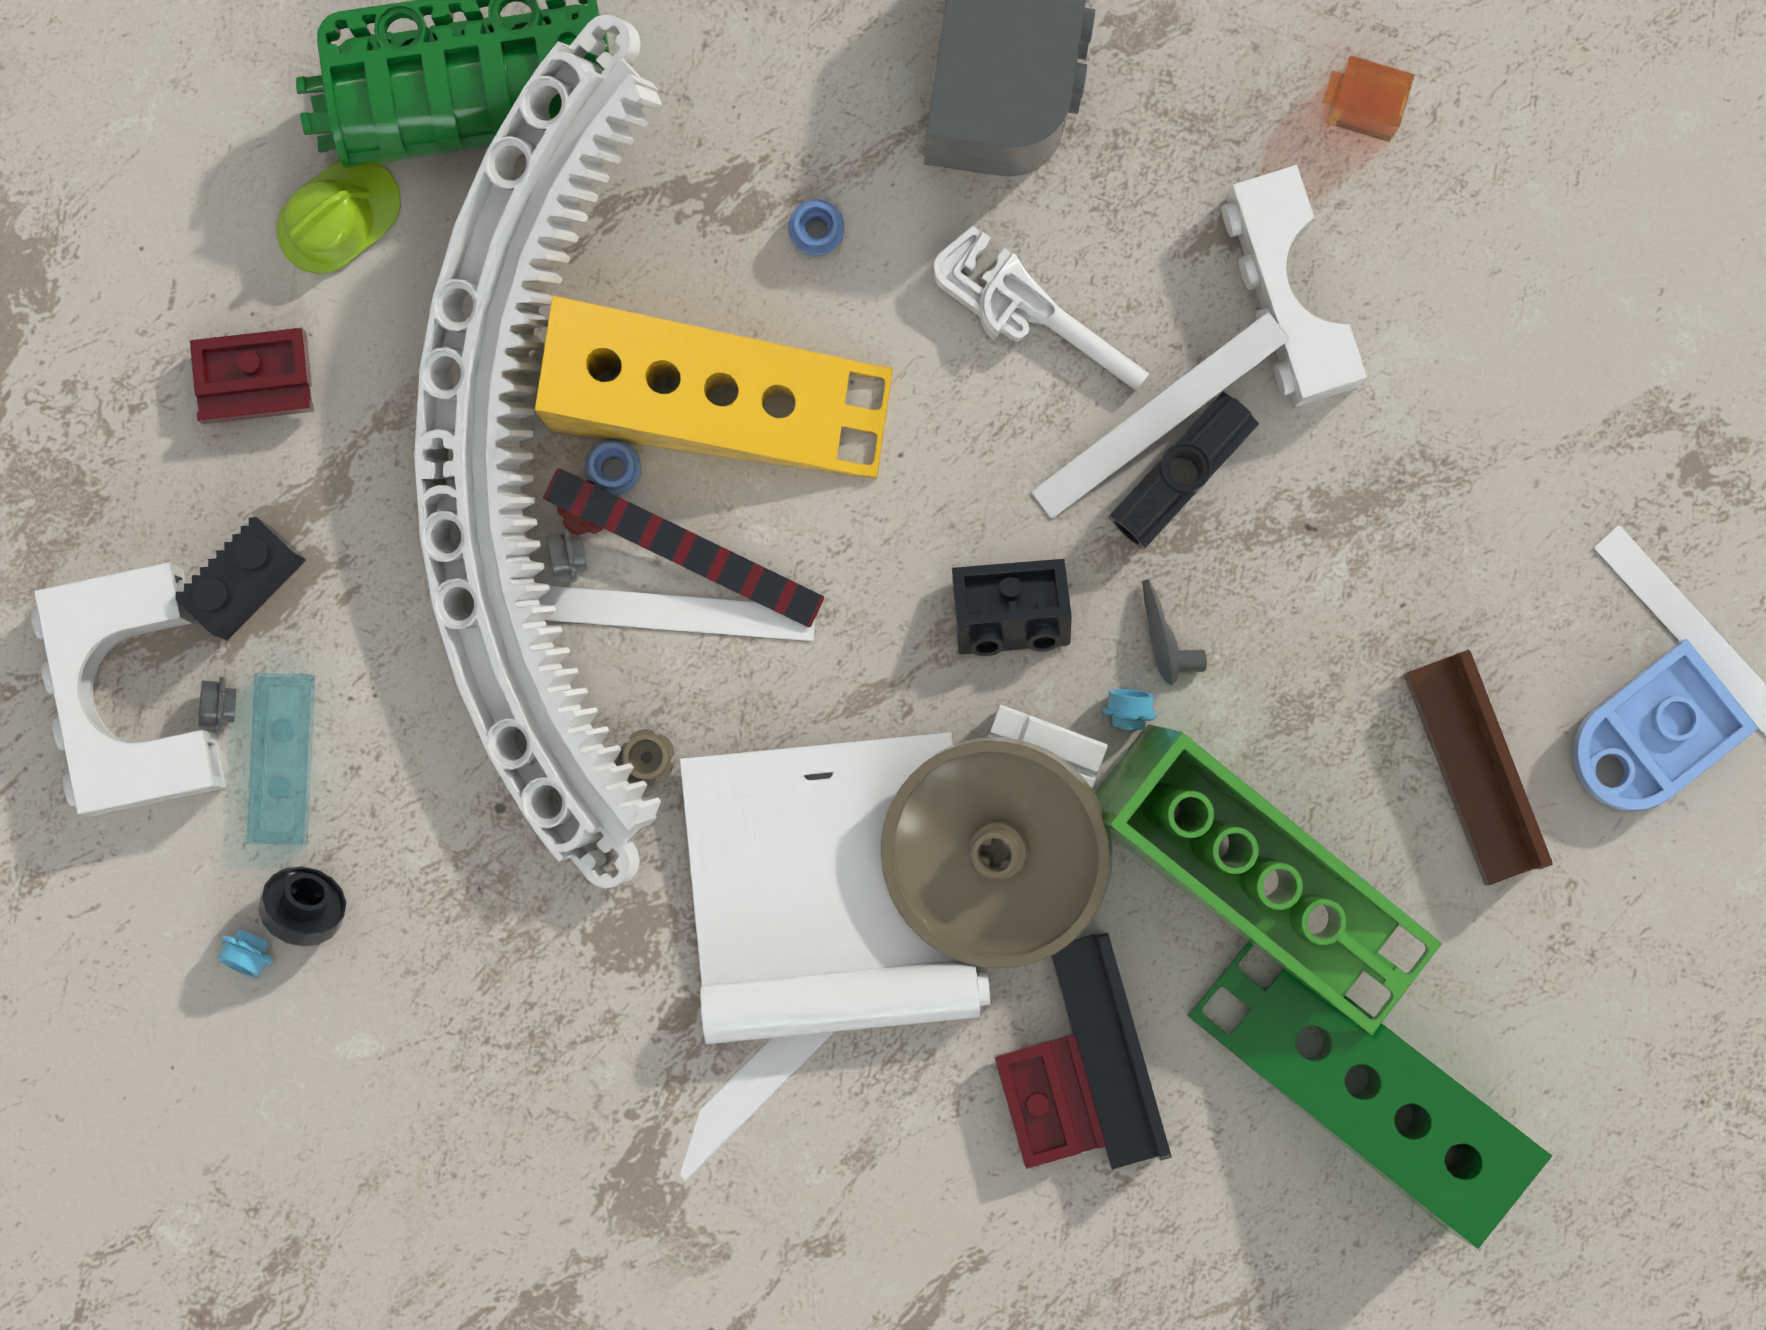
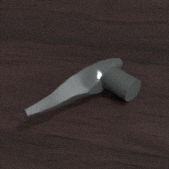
(1164, 644)

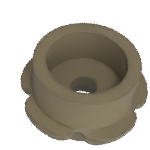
(661, 751)

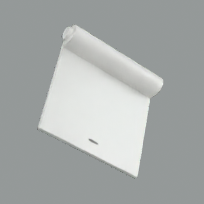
(797, 896)

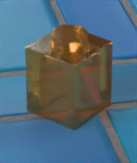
(1367, 98)

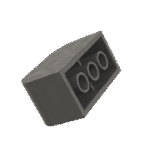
(1006, 83)

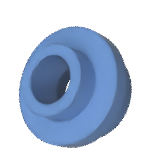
(816, 211)
(609, 450)

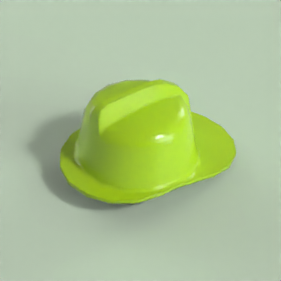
(337, 216)

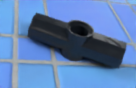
(1208, 446)

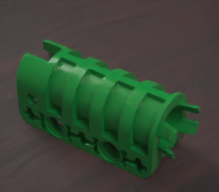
(431, 85)

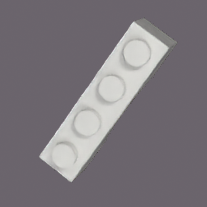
(1268, 218)

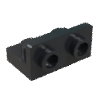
(1012, 607)

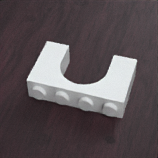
(78, 630)

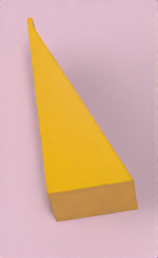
(593, 338)

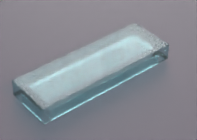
(280, 759)

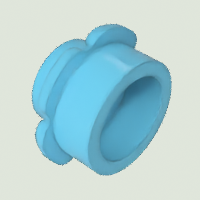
(1129, 708)
(245, 953)

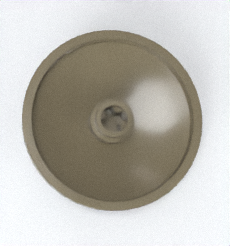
(996, 852)

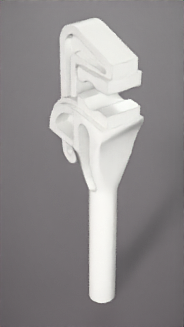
(1015, 298)

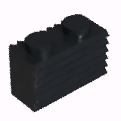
(240, 578)

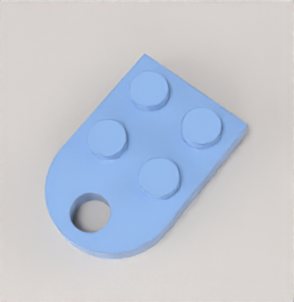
(1662, 730)

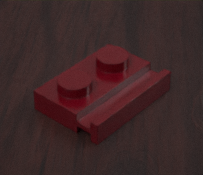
(251, 375)
(1049, 1101)

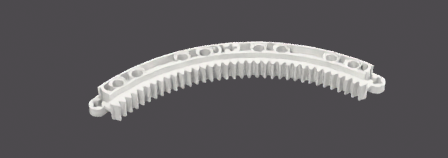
(504, 260)

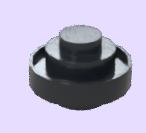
(302, 906)

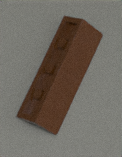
(1477, 768)

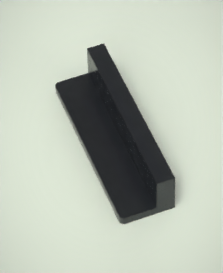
(1110, 1051)

